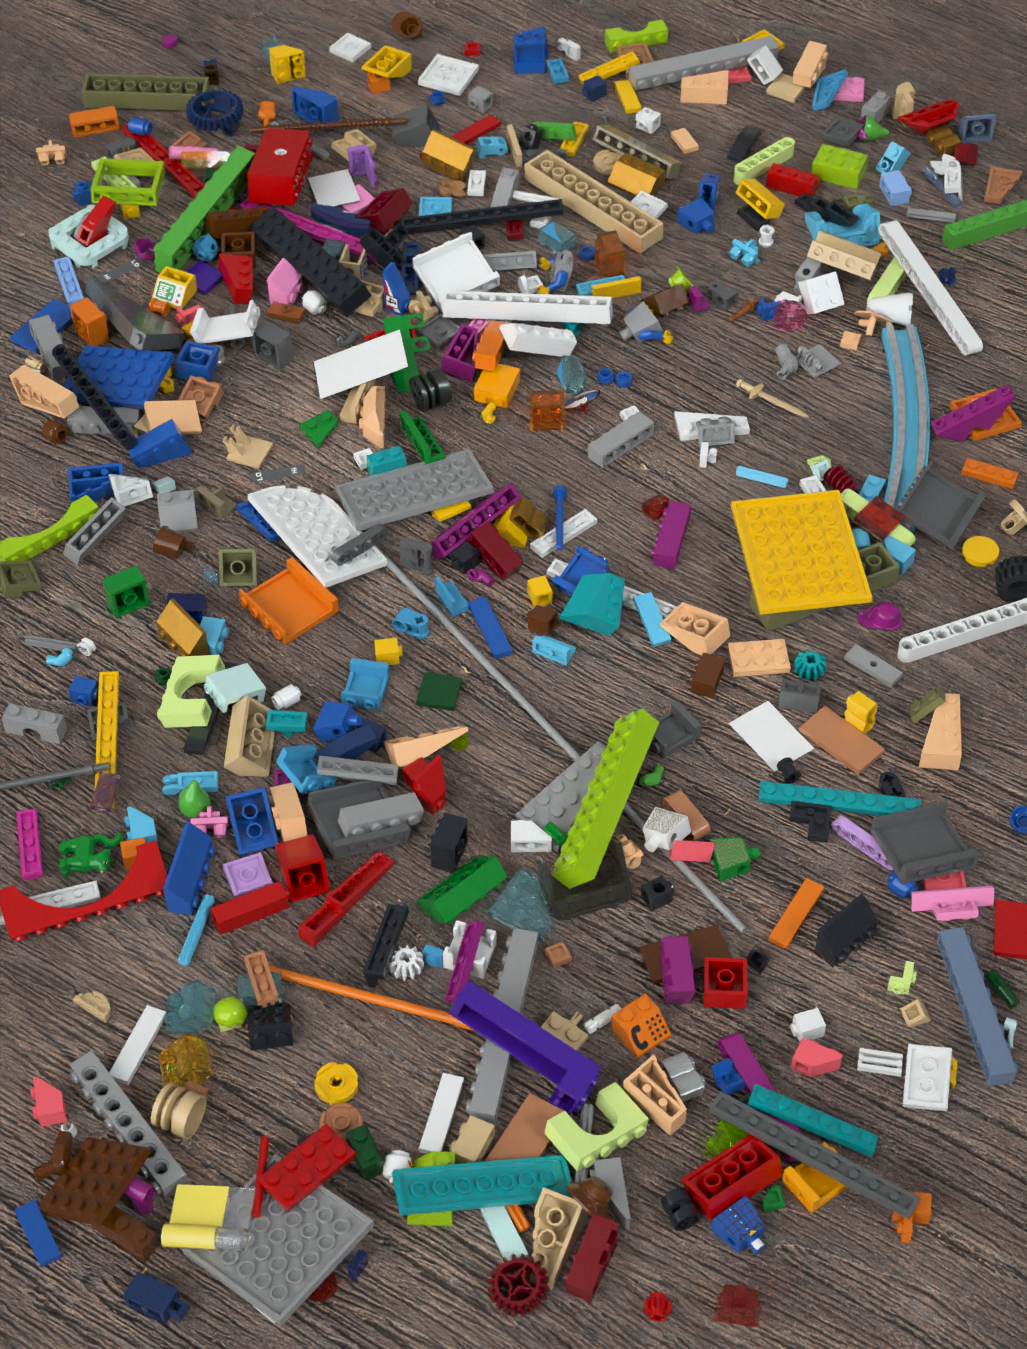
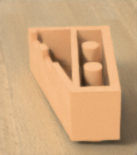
(810, 64)
(287, 812)

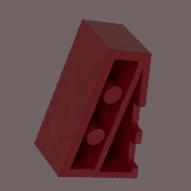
(496, 551)
(592, 1258)

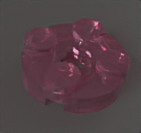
(789, 307)

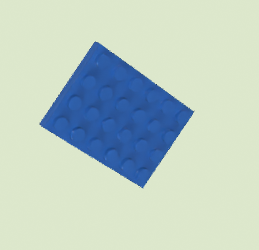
(123, 375)

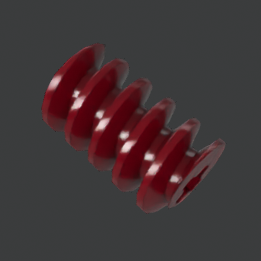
(840, 479)

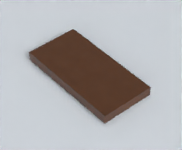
(705, 943)

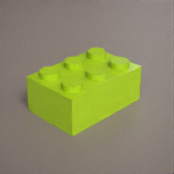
(840, 166)

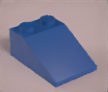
(314, 105)
(252, 821)

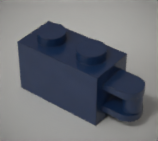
(155, 1298)

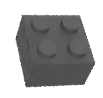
(272, 344)

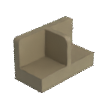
(215, 501)

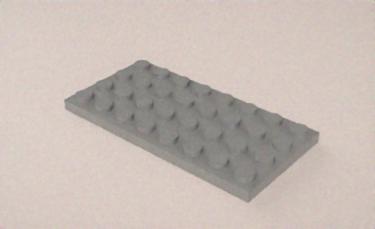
(413, 490)

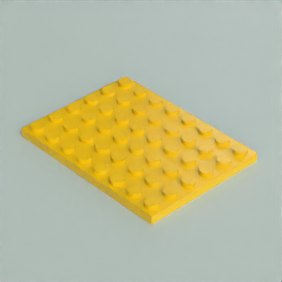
(800, 552)

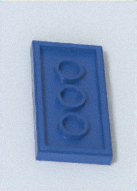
(57, 311)

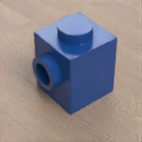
(82, 192)
(84, 691)

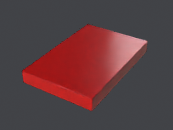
(1010, 929)

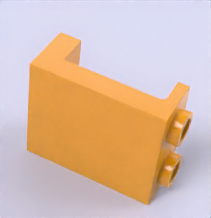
(810, 1185)

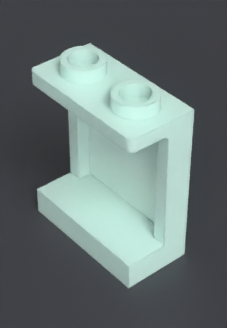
(233, 685)

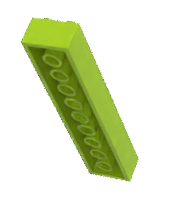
(605, 799)

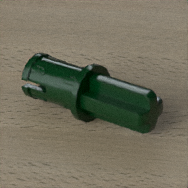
(1002, 989)

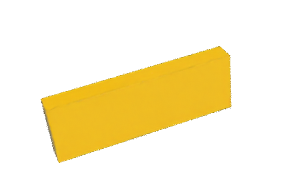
(627, 96)
(572, 146)
(618, 288)

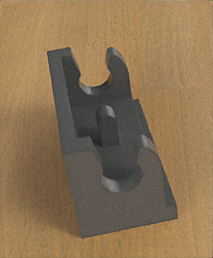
(799, 696)

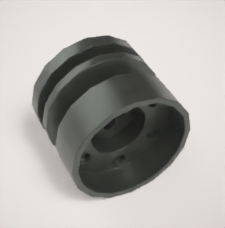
(430, 389)

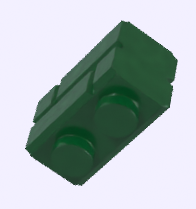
(367, 1154)

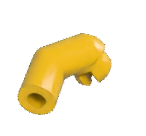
(487, 413)

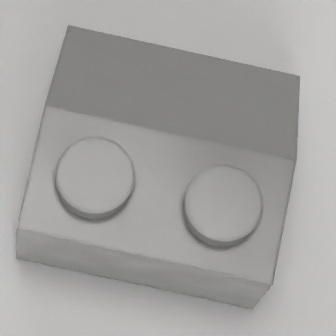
(178, 510)

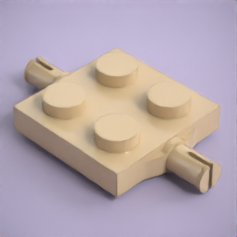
(566, 1029)

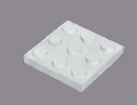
(448, 74)

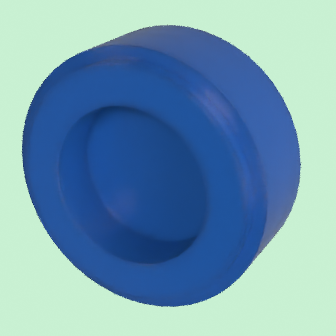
(587, 253)
(623, 379)

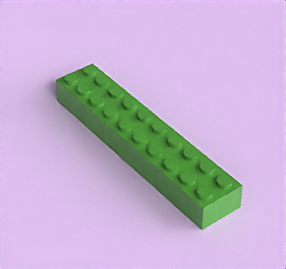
(215, 196)

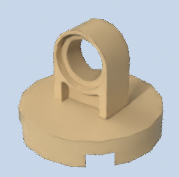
(1018, 516)

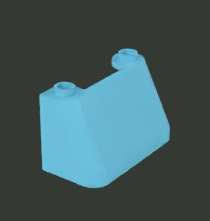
(863, 232)

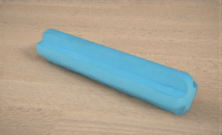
(763, 477)

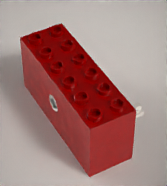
(280, 167)

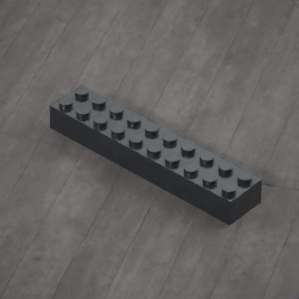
(310, 261)

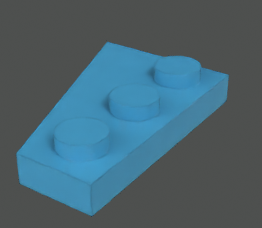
(827, 89)

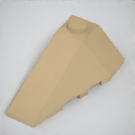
(556, 1230)

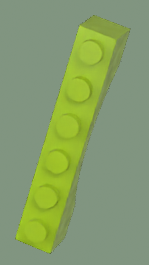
(29, 546)

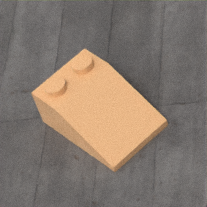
(697, 628)

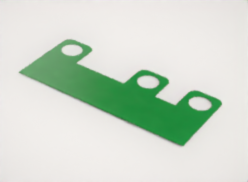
(403, 324)

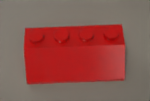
(732, 1175)

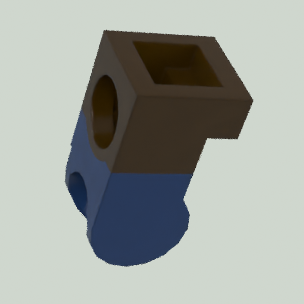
(211, 71)

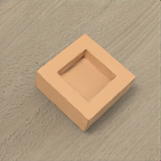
(850, 340)

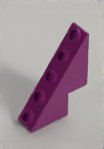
(979, 413)

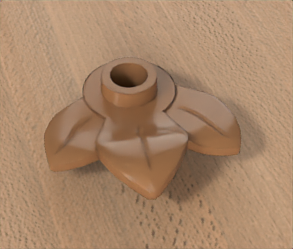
(451, 188)

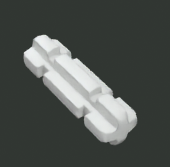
(601, 1019)

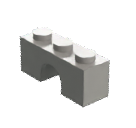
(48, 724)

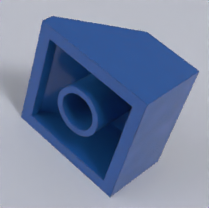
(196, 361)

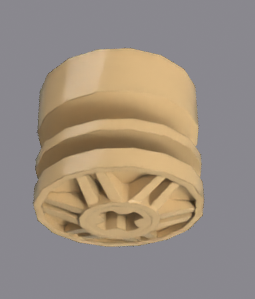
(178, 1110)

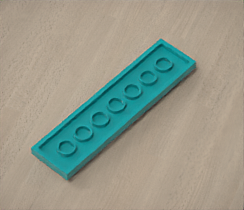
(478, 1184)

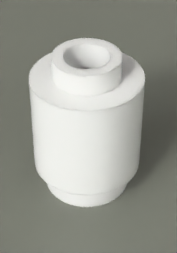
(286, 697)

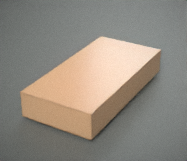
(684, 140)

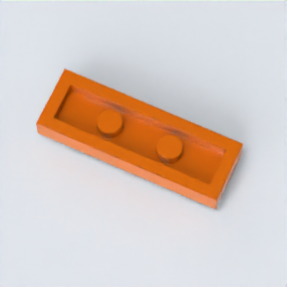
(990, 473)

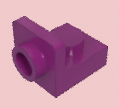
(697, 300)

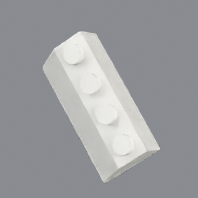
(538, 339)

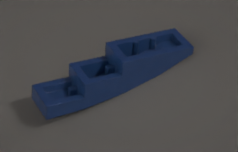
(339, 220)
(409, 276)

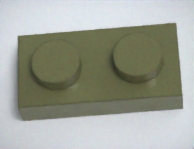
(927, 704)

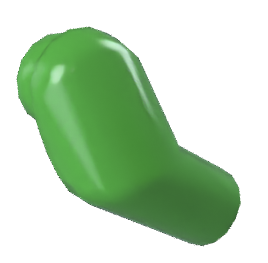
(652, 778)

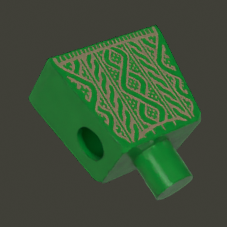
(732, 857)

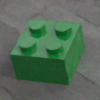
(126, 591)

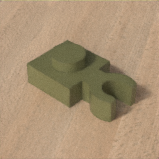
(851, 201)

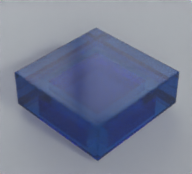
(357, 1264)

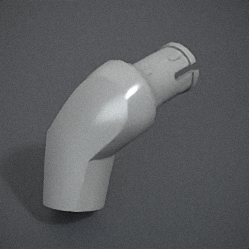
(787, 360)

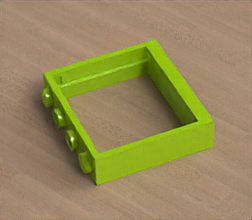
(128, 195)

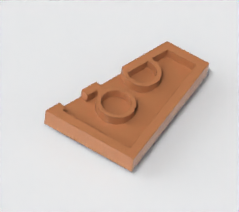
(1001, 183)

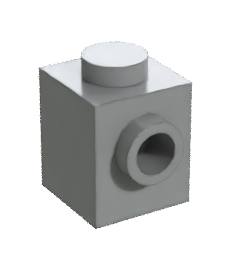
(480, 99)

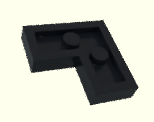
(815, 815)

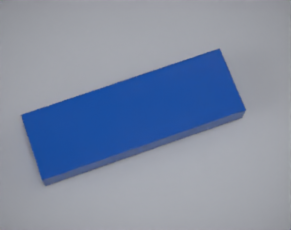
(37, 1233)

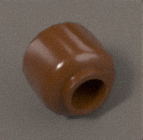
(55, 431)

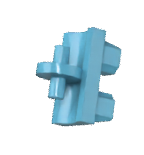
(747, 249)

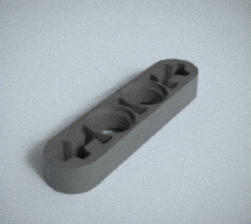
(359, 544)

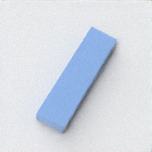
(68, 280)

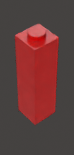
(250, 907)

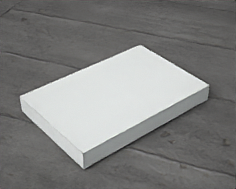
(927, 1077)

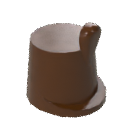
(171, 543)

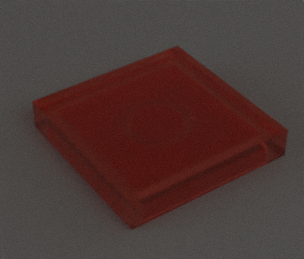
(879, 518)

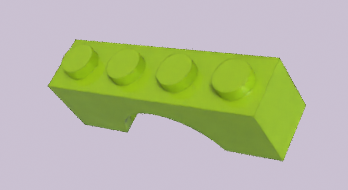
(653, 34)

